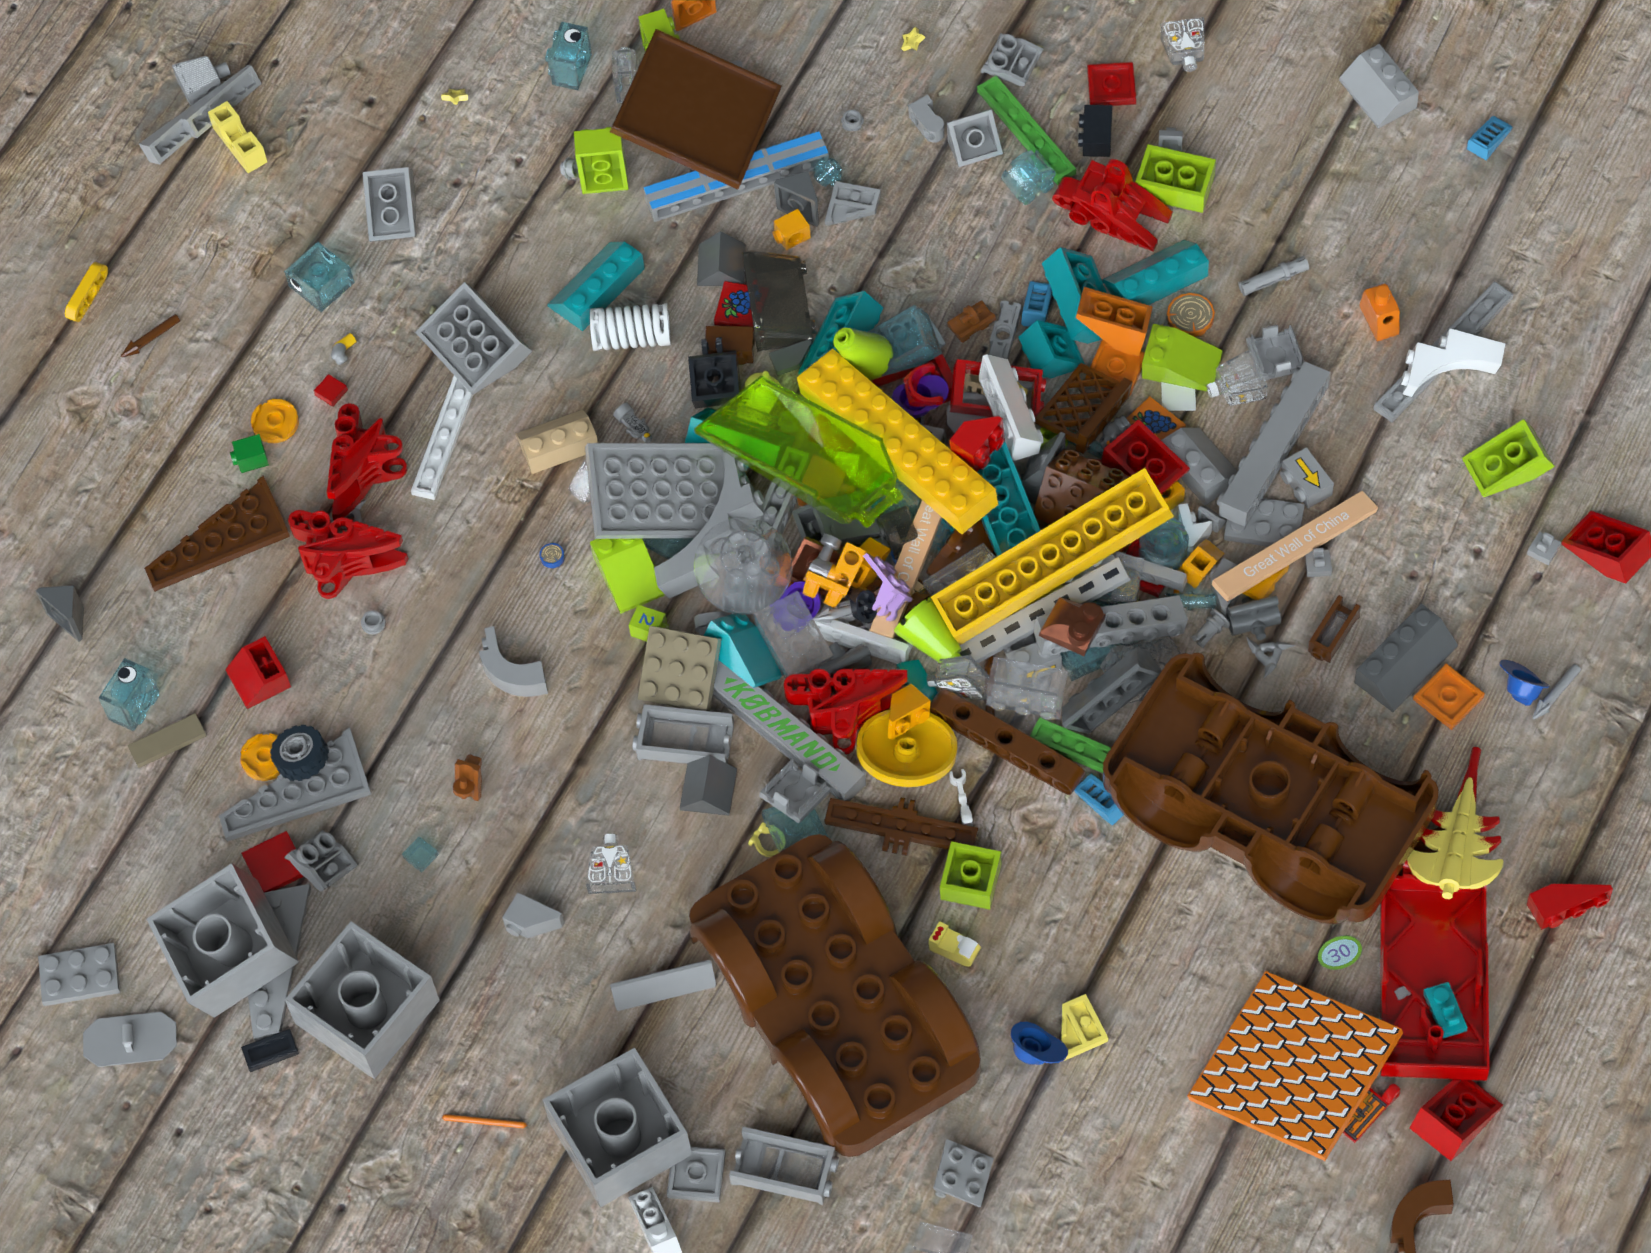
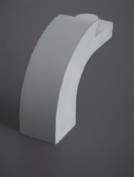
(512, 678)

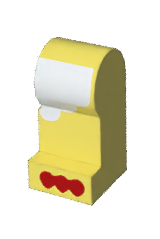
(953, 945)

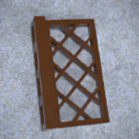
(1102, 412)

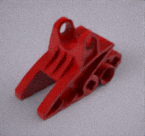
(1111, 203)
(359, 460)
(340, 556)
(850, 706)

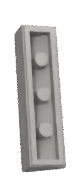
(663, 985)

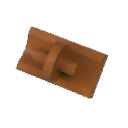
(971, 321)
(468, 778)

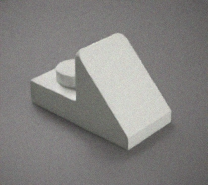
(1196, 532)

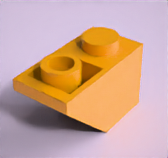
(1201, 562)
(865, 573)
(907, 710)

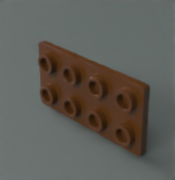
(959, 545)

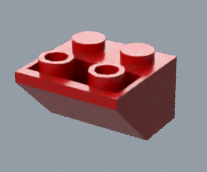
(977, 440)
(257, 673)

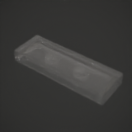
(958, 569)

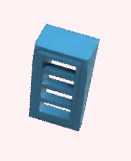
(1483, 150)
(1036, 305)
(1109, 811)

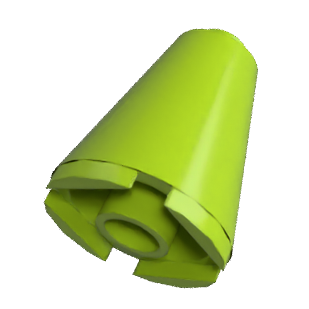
(864, 350)
(928, 632)

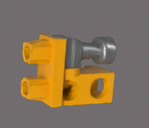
(833, 577)

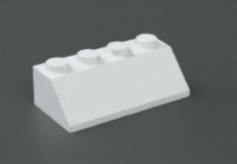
(1008, 402)

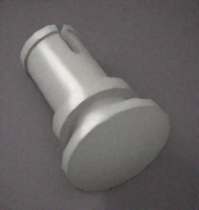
(1211, 627)

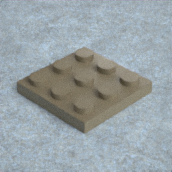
(679, 669)

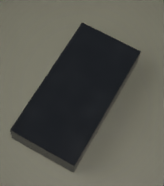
(270, 1050)

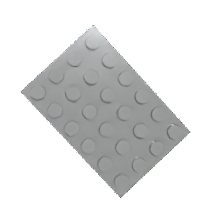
(653, 488)

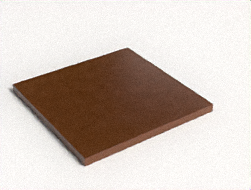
(696, 109)

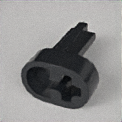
(858, 599)

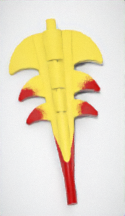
(1456, 846)

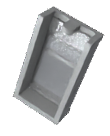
(682, 734)
(784, 1165)

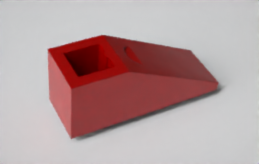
(1561, 901)

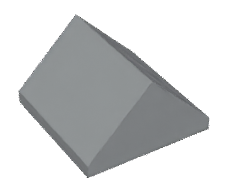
(973, 138)

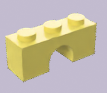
(241, 144)

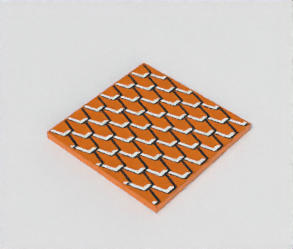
(1295, 1065)

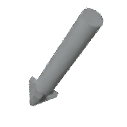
(828, 615)
(1544, 705)

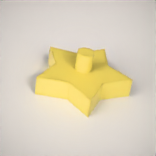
(912, 40)
(455, 96)

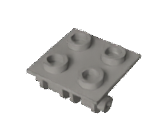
(962, 1173)

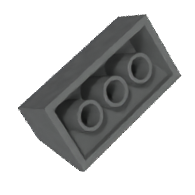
(1406, 658)
(1110, 691)

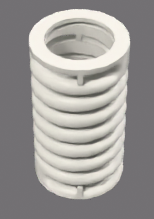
(630, 331)

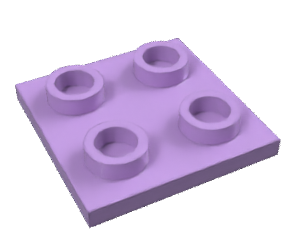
(892, 591)

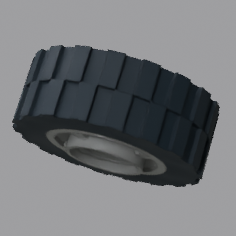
(299, 753)

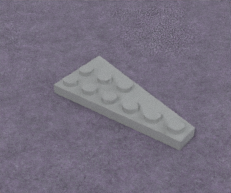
(288, 800)
(268, 1003)

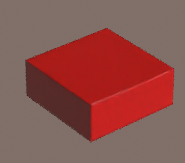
(330, 390)

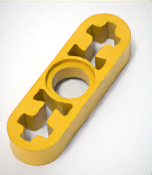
(86, 291)

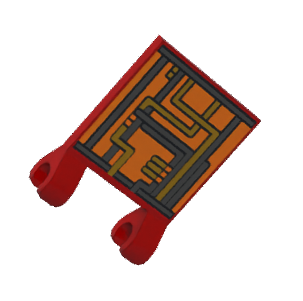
(1369, 1111)

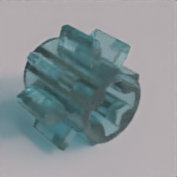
(827, 172)

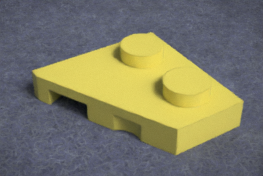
(1081, 1027)

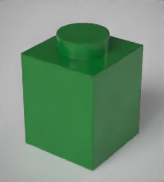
(249, 453)

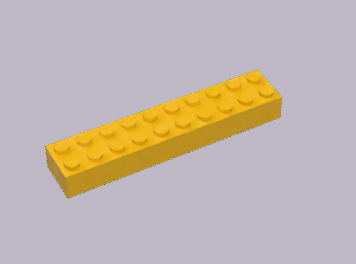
(915, 453)
(1052, 556)

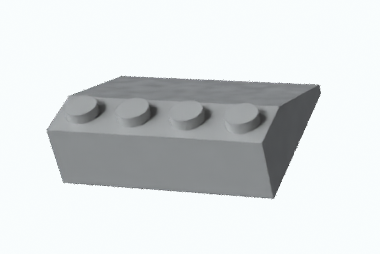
(472, 339)

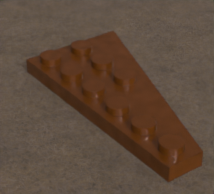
(228, 534)

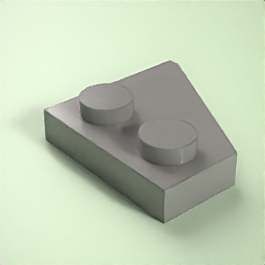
(851, 203)

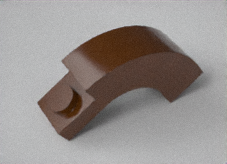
(1420, 1202)

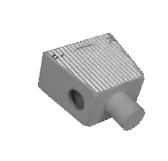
(199, 77)

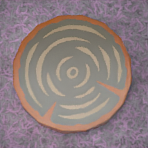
(1191, 314)

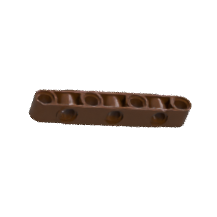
(1021, 751)

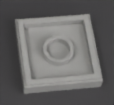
(698, 1176)

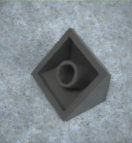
(797, 193)
(720, 261)
(64, 608)
(708, 786)

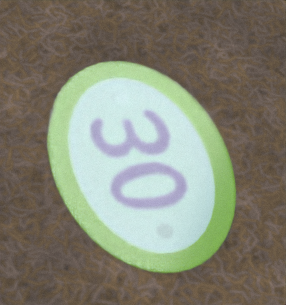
(1339, 952)

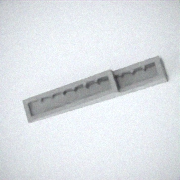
(195, 119)

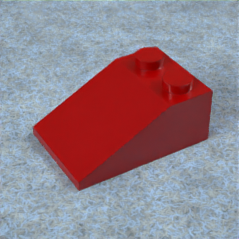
(1142, 449)
(1610, 545)
(1455, 1117)

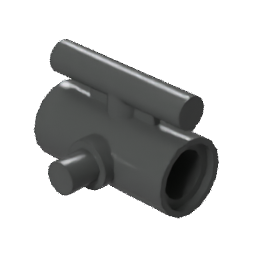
(1254, 616)
(853, 659)

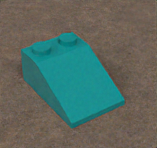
(744, 649)

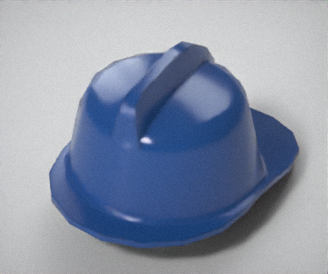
(1522, 683)
(1036, 1045)

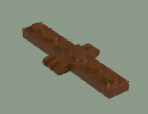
(898, 825)

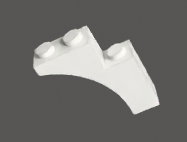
(1454, 352)

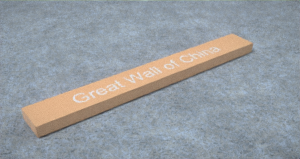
(1294, 546)
(910, 564)

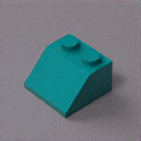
(1050, 349)

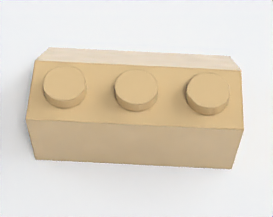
(556, 441)

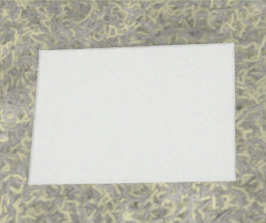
(1178, 398)

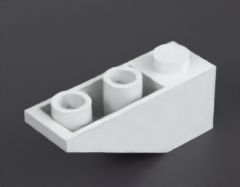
(654, 1222)

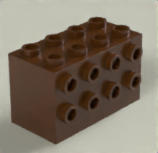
(1072, 482)

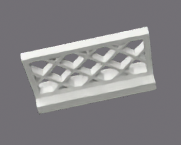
(851, 636)

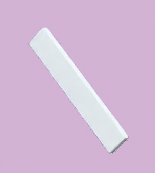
(442, 441)

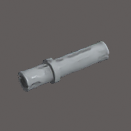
(1282, 272)

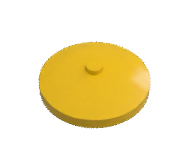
(910, 758)

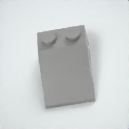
(390, 204)

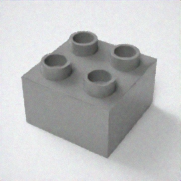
(222, 940)
(362, 999)
(617, 1127)

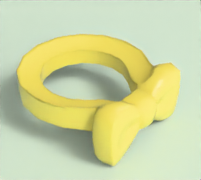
(755, 840)

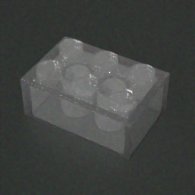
(792, 636)
(1026, 688)

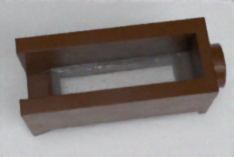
(1333, 630)

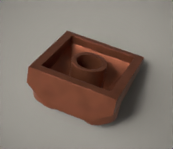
(806, 553)
(1073, 625)

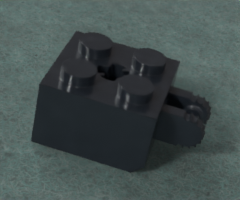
(704, 369)

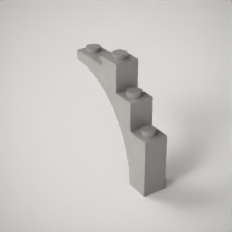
(736, 501)

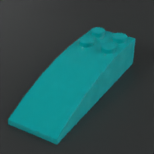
(1013, 517)

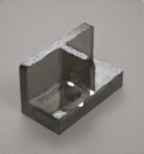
(898, 529)

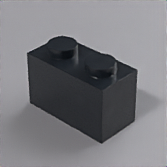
(1096, 130)

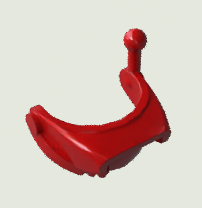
(911, 382)

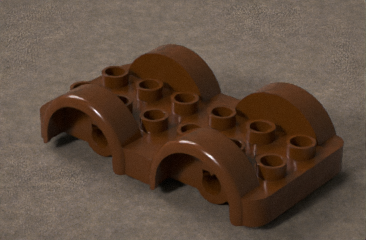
(1267, 793)
(838, 993)

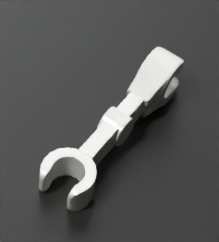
(966, 815)

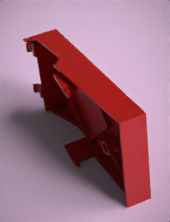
(1426, 945)

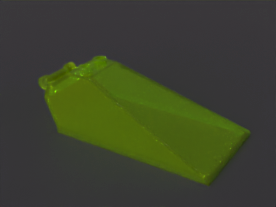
(806, 451)

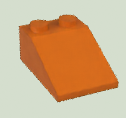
(1115, 319)

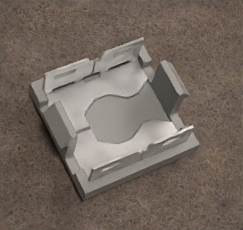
(1276, 352)
(795, 791)

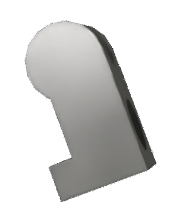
(925, 120)

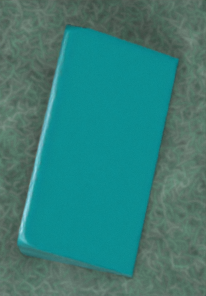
(918, 677)

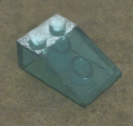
(911, 339)

